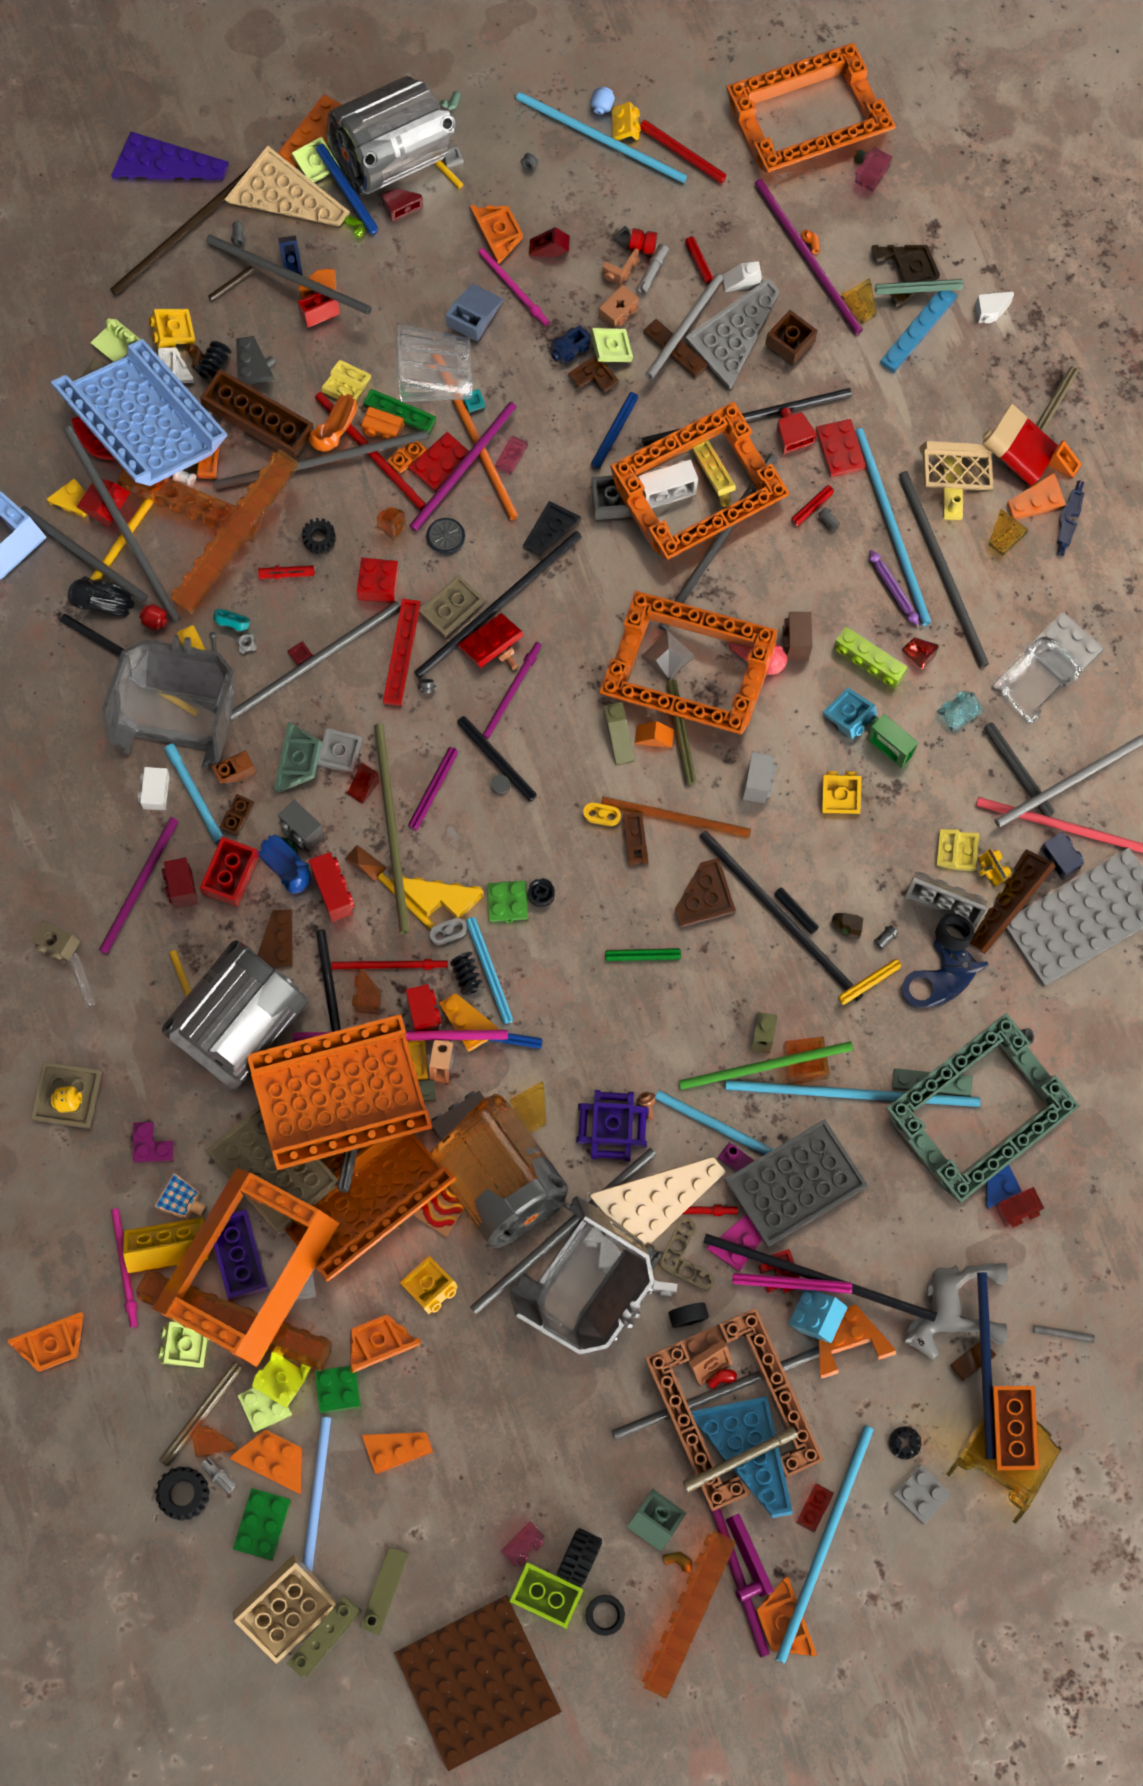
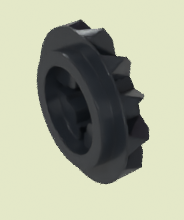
(906, 1452)

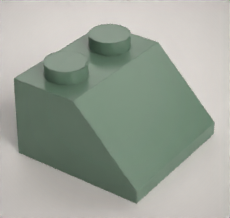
(656, 1520)

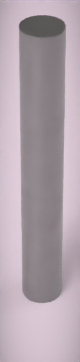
(1063, 1334)

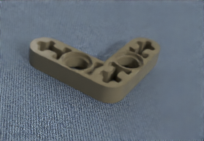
(680, 1263)

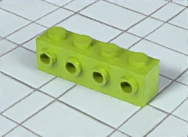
(870, 657)

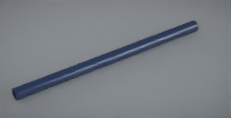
(986, 1367)

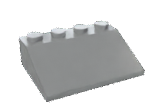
(945, 898)

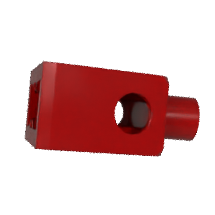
(794, 431)

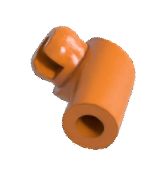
(812, 239)

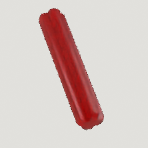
(699, 259)
(812, 505)

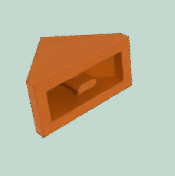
(1065, 460)
(654, 734)

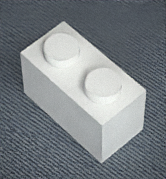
(154, 788)

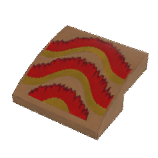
(441, 1212)

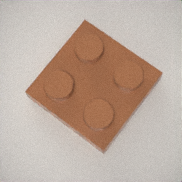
(710, 1361)

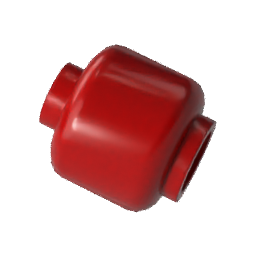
(153, 617)

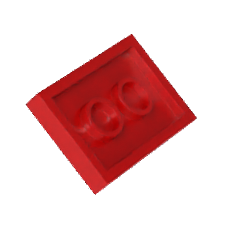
(840, 447)
(439, 461)
(490, 640)

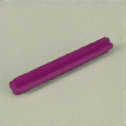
(433, 788)

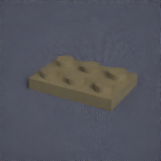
(451, 606)

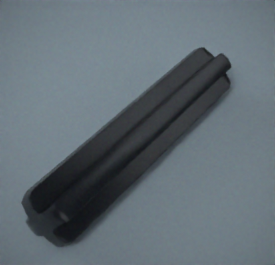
(796, 910)

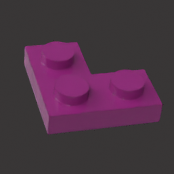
(147, 1149)

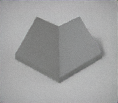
(667, 655)

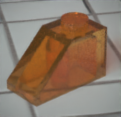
(391, 522)
(210, 1442)

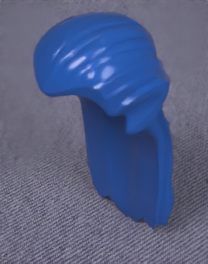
(286, 864)

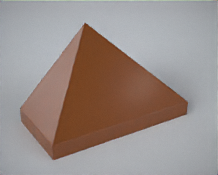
(365, 863)

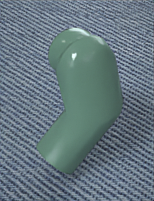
(453, 102)

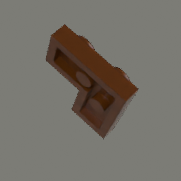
(594, 371)

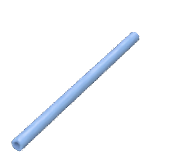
(316, 1492)

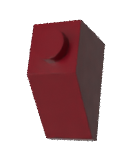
(401, 202)
(549, 244)

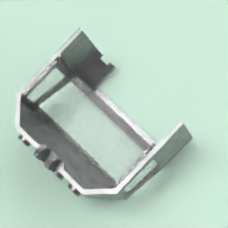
(170, 697)
(588, 1285)

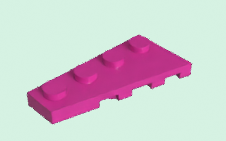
(742, 1234)

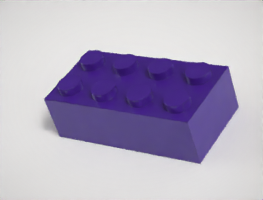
(240, 1258)

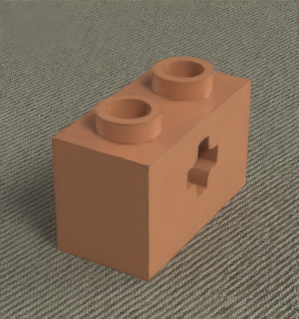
(618, 307)

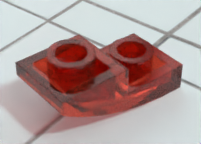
(814, 1507)

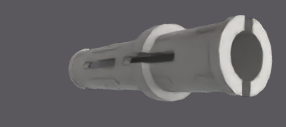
(655, 263)

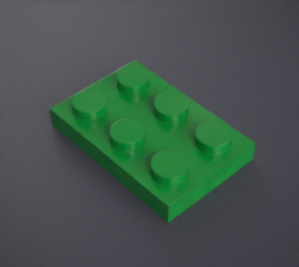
(262, 1524)

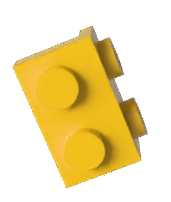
(625, 121)

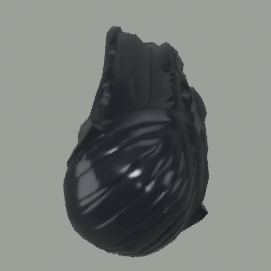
(100, 596)

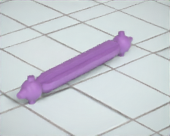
(893, 587)

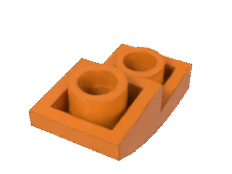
(405, 457)

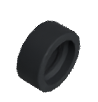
(958, 922)
(688, 1315)
(620, 1618)

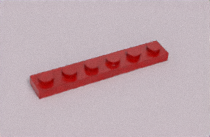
(401, 652)

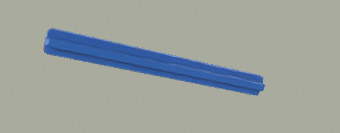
(347, 188)

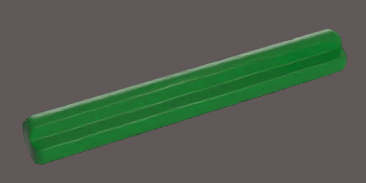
(643, 954)

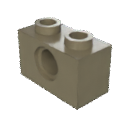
(45, 937)

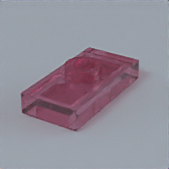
(511, 455)

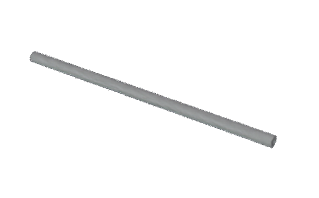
(1069, 781)

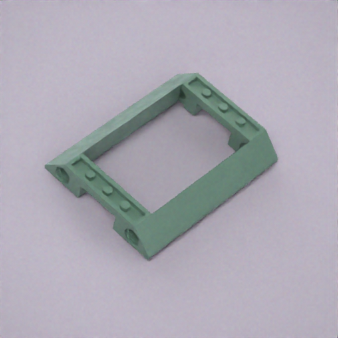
(1050, 1089)

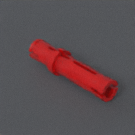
(264, 572)

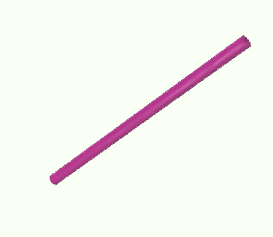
(431, 1035)

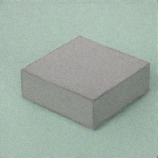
(453, 157)

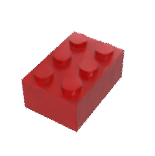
(229, 871)
(332, 886)

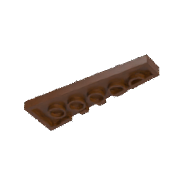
(1028, 876)

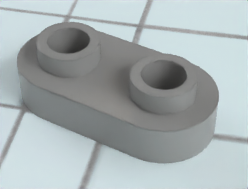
(447, 930)

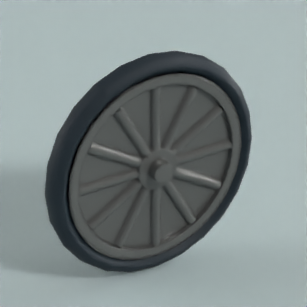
(445, 535)

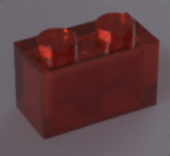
(1020, 1207)

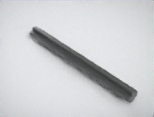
(1017, 766)

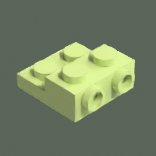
(181, 1346)

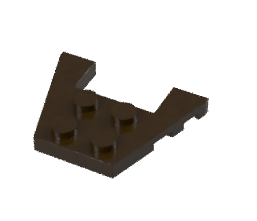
(913, 263)

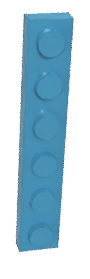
(917, 330)

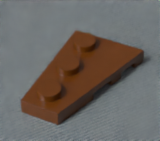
(278, 940)

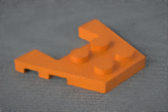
(853, 1331)

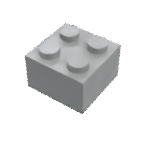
(760, 778)

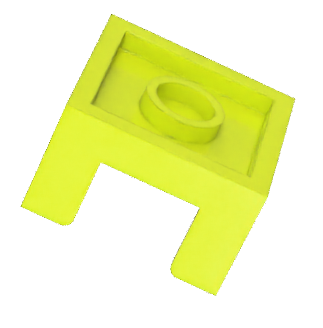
(280, 1379)

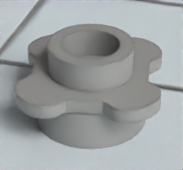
(249, 638)

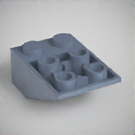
(473, 312)

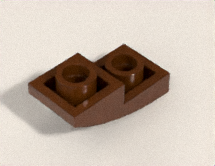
(237, 814)
(969, 1362)

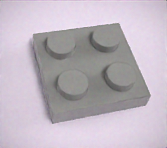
(340, 750)
(922, 1494)

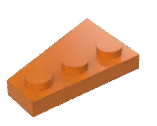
(1037, 499)

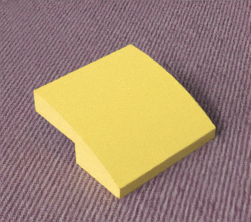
(346, 380)
(958, 850)

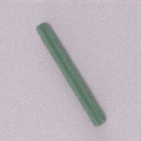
(920, 286)

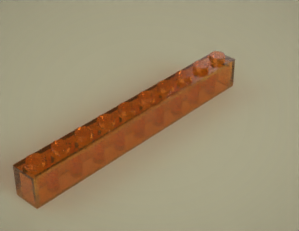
(235, 531)
(288, 1342)

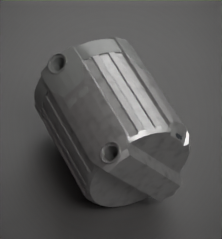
(389, 134)
(234, 1013)

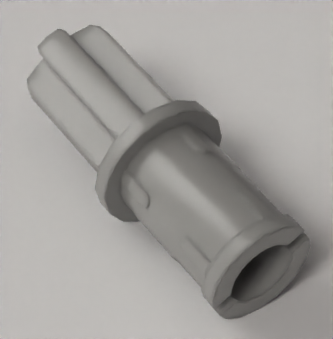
(218, 1475)

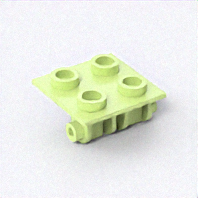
(114, 340)

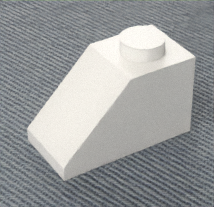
(742, 277)
(991, 306)

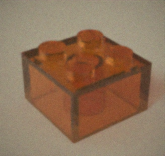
(810, 1070)

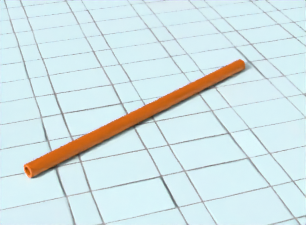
(486, 460)

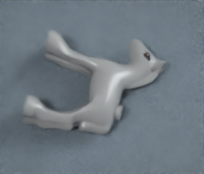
(947, 1305)

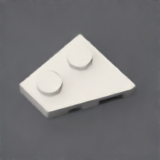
(174, 362)

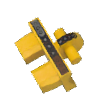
(992, 868)

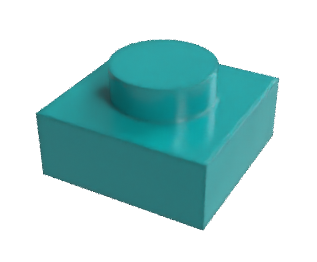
(476, 403)

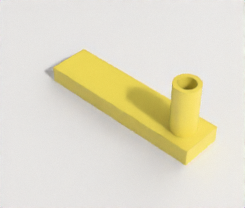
(715, 472)
(952, 497)

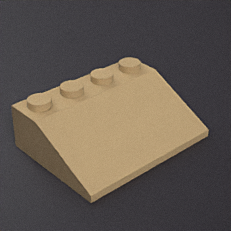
(284, 1609)

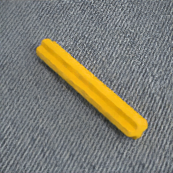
(869, 981)

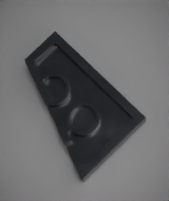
(550, 527)

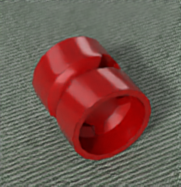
(644, 242)

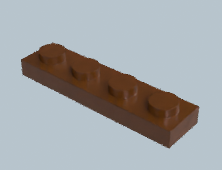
(681, 354)

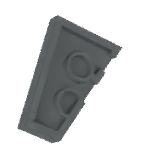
(251, 363)

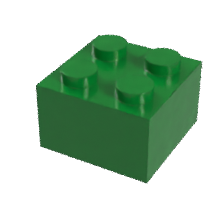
(337, 1390)

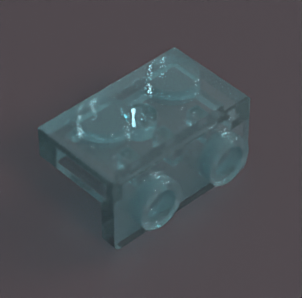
(961, 710)

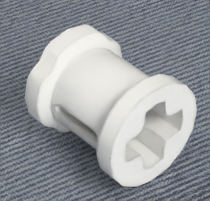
(184, 478)

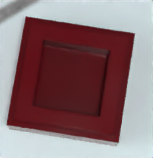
(299, 653)

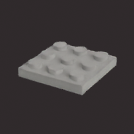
(1073, 640)

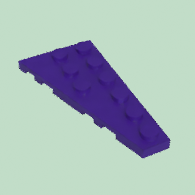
(162, 160)

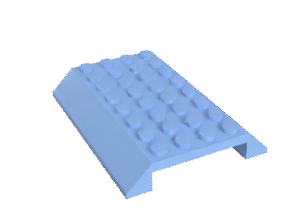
(143, 415)

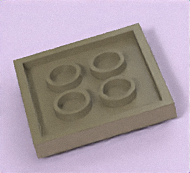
(59, 1075)

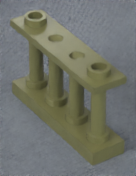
(324, 1637)

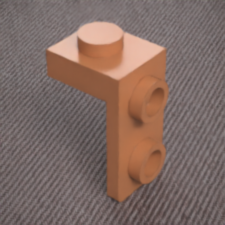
(618, 275)

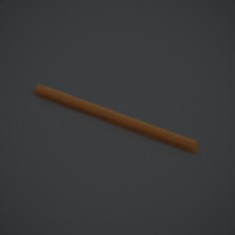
(677, 817)

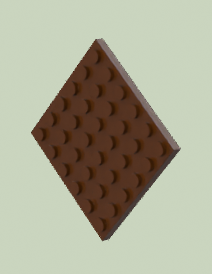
(477, 1682)

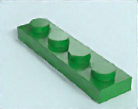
(412, 416)

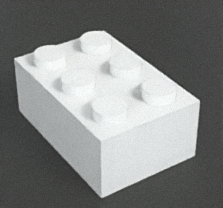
(669, 483)

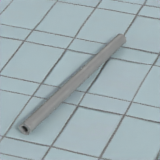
(686, 323)

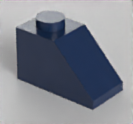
(290, 254)

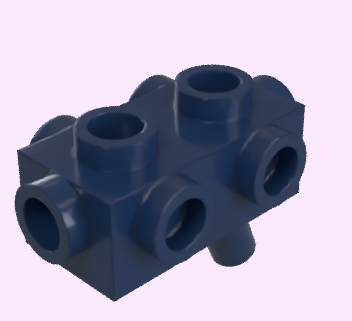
(565, 348)

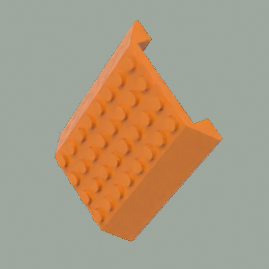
(338, 1092)
(385, 1189)

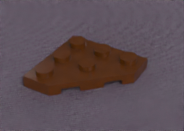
(705, 896)

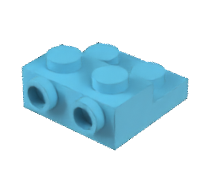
(851, 713)

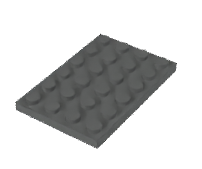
(796, 1183)

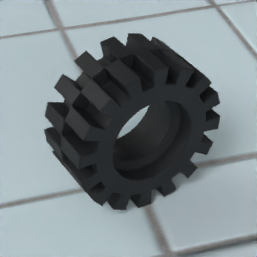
(322, 545)

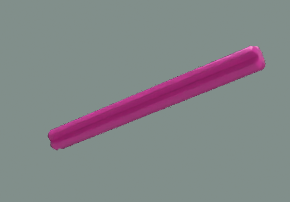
(792, 1283)

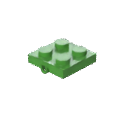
(507, 901)

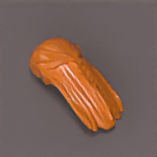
(328, 434)

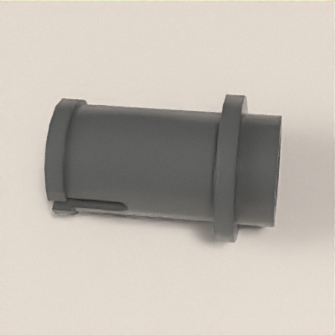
(238, 238)
(828, 518)
(889, 933)

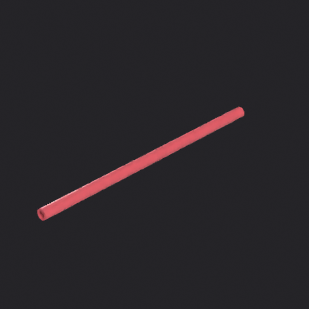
(1063, 825)

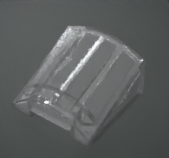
(433, 365)

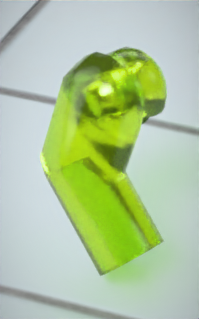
(357, 224)

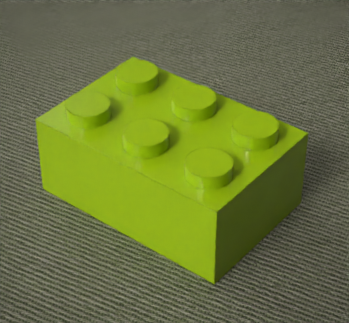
(546, 1595)

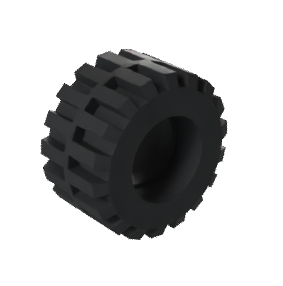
(170, 1480)
(579, 1557)

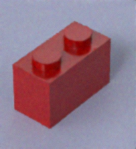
(317, 309)

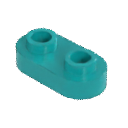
(231, 619)

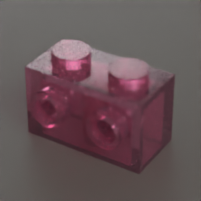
(873, 169)
(522, 1544)

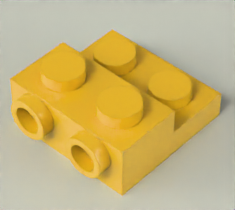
(171, 327)
(841, 792)
(429, 1285)

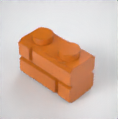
(382, 424)

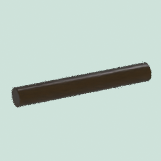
(231, 283)

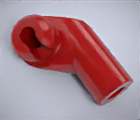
(722, 1375)

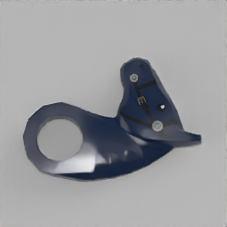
(947, 983)

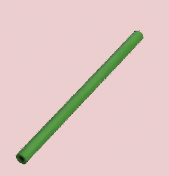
(766, 1065)

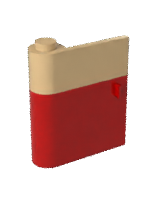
(1020, 445)

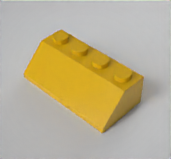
(159, 1244)

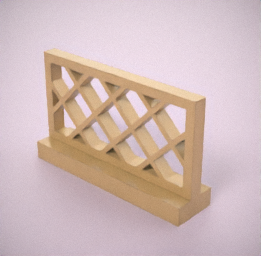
(956, 450)

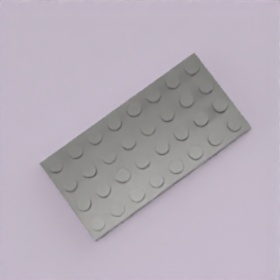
(1081, 918)

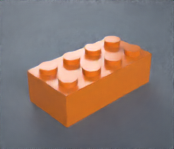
(1015, 1428)

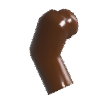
(195, 353)

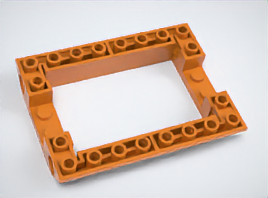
(838, 61)
(737, 431)
(701, 621)
(287, 1288)

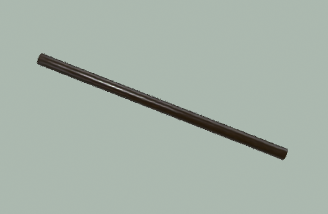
(175, 237)

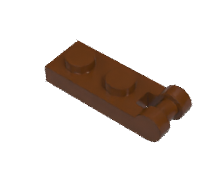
(635, 838)

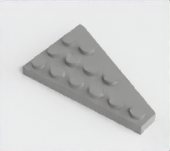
(730, 335)

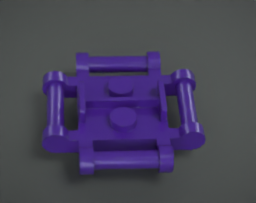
(612, 1125)

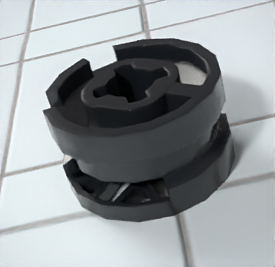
(541, 893)

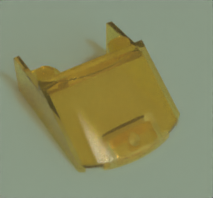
(1021, 1483)

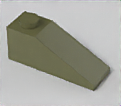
(618, 733)

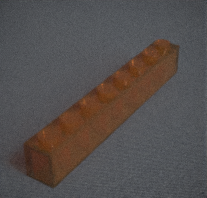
(690, 1614)

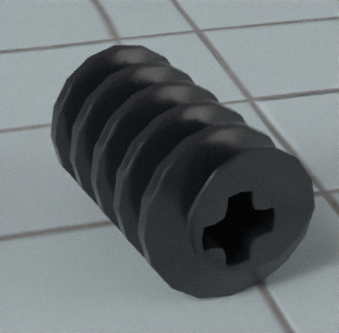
(213, 356)
(465, 974)

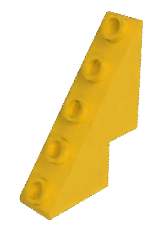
(431, 895)

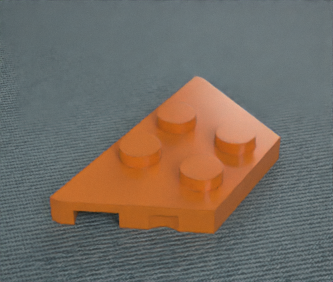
(498, 229)
(378, 1341)
(50, 1343)
(273, 1459)
(775, 1617)

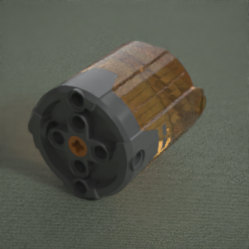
(500, 1172)

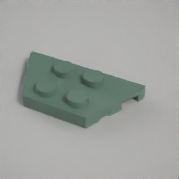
(297, 759)

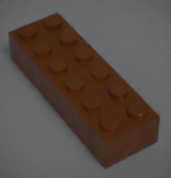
(256, 414)

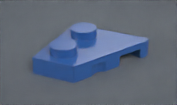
(1001, 1187)

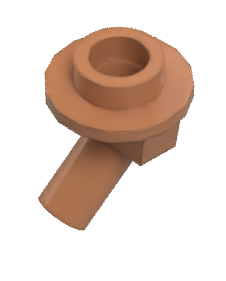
(507, 655)
(647, 1100)

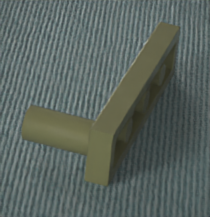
(384, 1590)

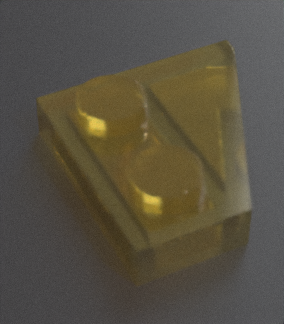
(861, 301)
(1006, 533)
(531, 1107)

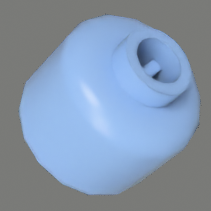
(602, 100)

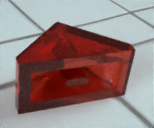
(920, 651)
(363, 783)

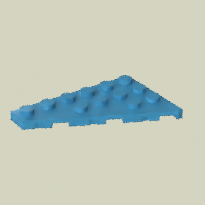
(739, 1427)

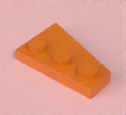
(395, 1449)

